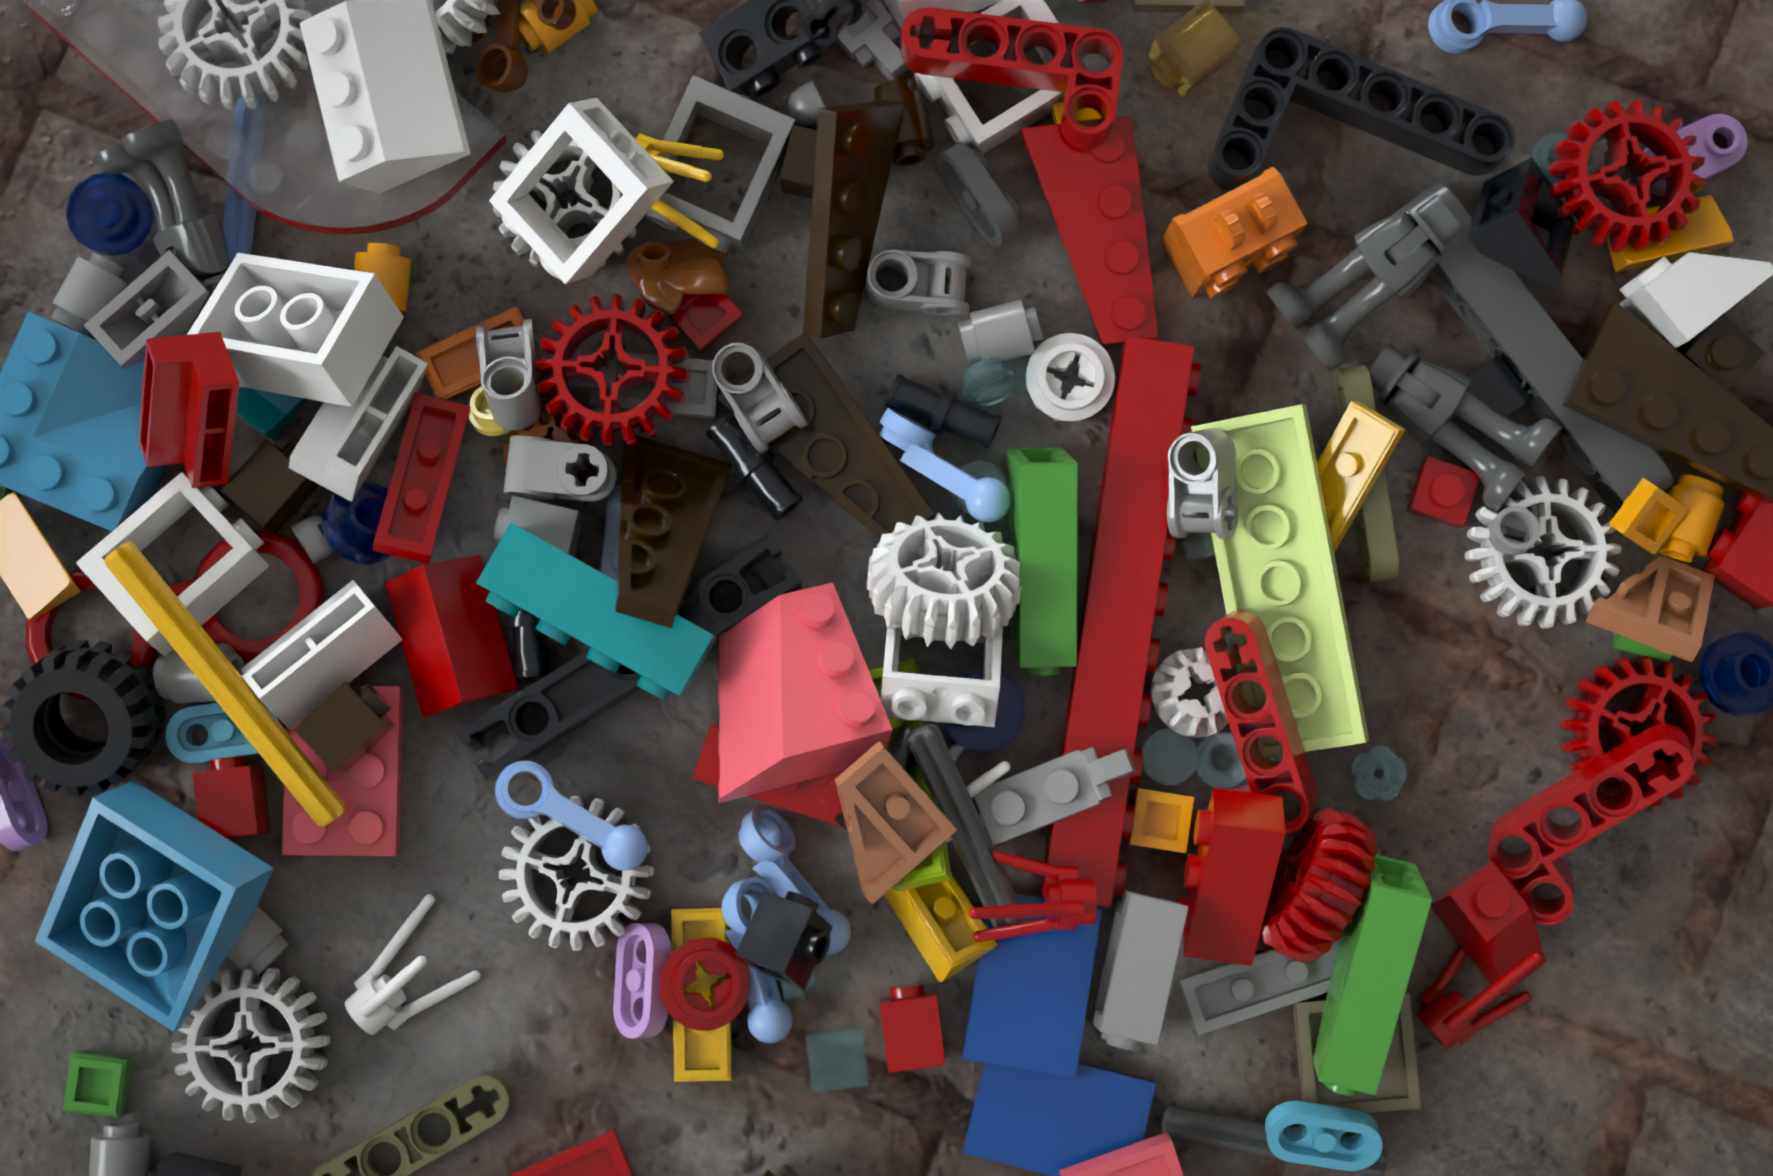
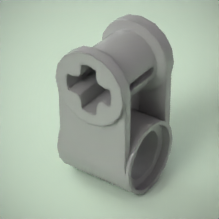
(924, 282)
(507, 367)
(758, 398)
(549, 470)
(1202, 490)

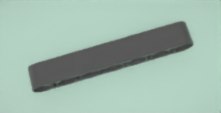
(1539, 355)

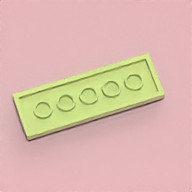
(1288, 576)

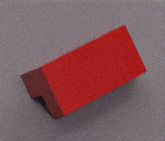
(189, 406)
(450, 635)

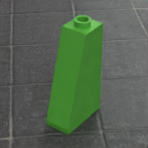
(1045, 542)
(1371, 978)

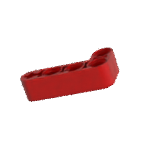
(1012, 68)
(1251, 722)
(1597, 814)

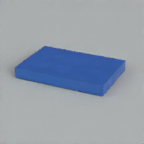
(1032, 999)
(1055, 1121)

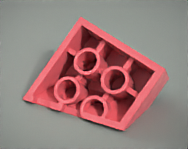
(793, 695)

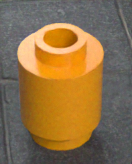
(537, 34)
(390, 269)
(1698, 526)

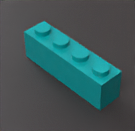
(581, 604)

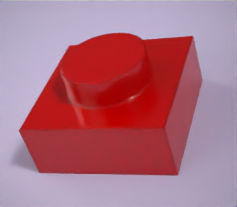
(706, 318)
(1443, 492)

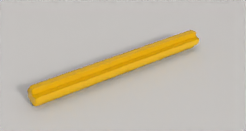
(224, 683)

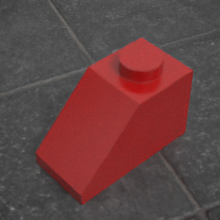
(1490, 922)

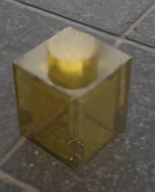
(1193, 48)

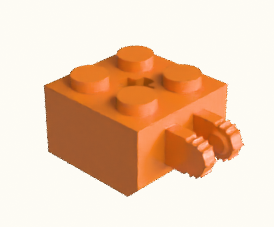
(1233, 234)

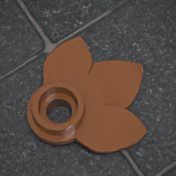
(674, 270)

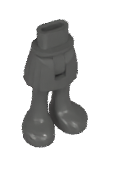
(159, 163)
(1397, 252)
(1430, 395)

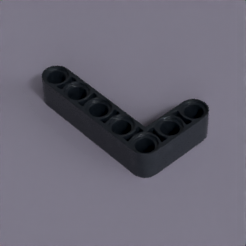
(1352, 107)

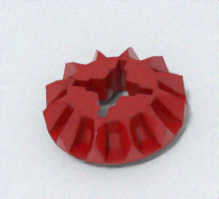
(727, 994)

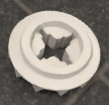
(1094, 367)
(1171, 681)

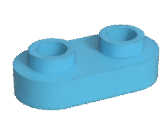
(223, 735)
(1320, 1136)

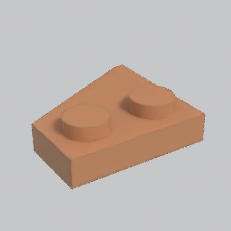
(1659, 607)
(887, 820)

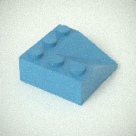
(73, 425)
(151, 902)

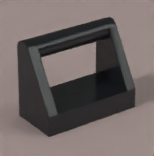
(1504, 227)

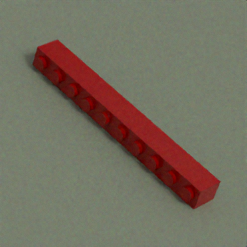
(1122, 600)

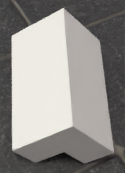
(348, 440)
(320, 655)

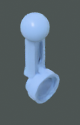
(1560, 20)
(985, 498)
(769, 840)
(621, 846)
(768, 1015)

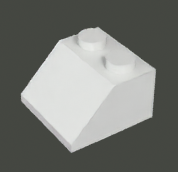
(1690, 293)

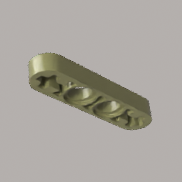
(1374, 520)
(408, 1137)

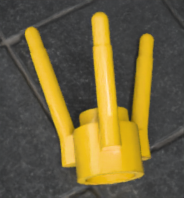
(654, 149)

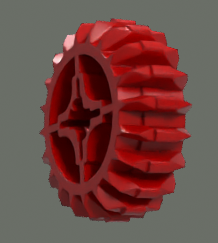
(1622, 133)
(588, 370)
(1649, 710)
(1319, 885)

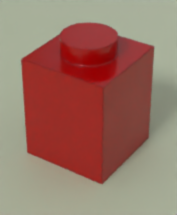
(232, 798)
(911, 1028)

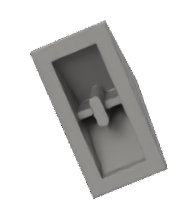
(152, 306)

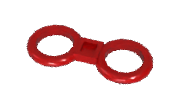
(288, 550)

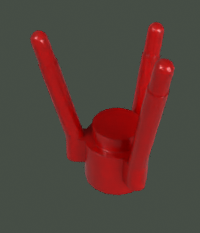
(1065, 906)
(1453, 1018)

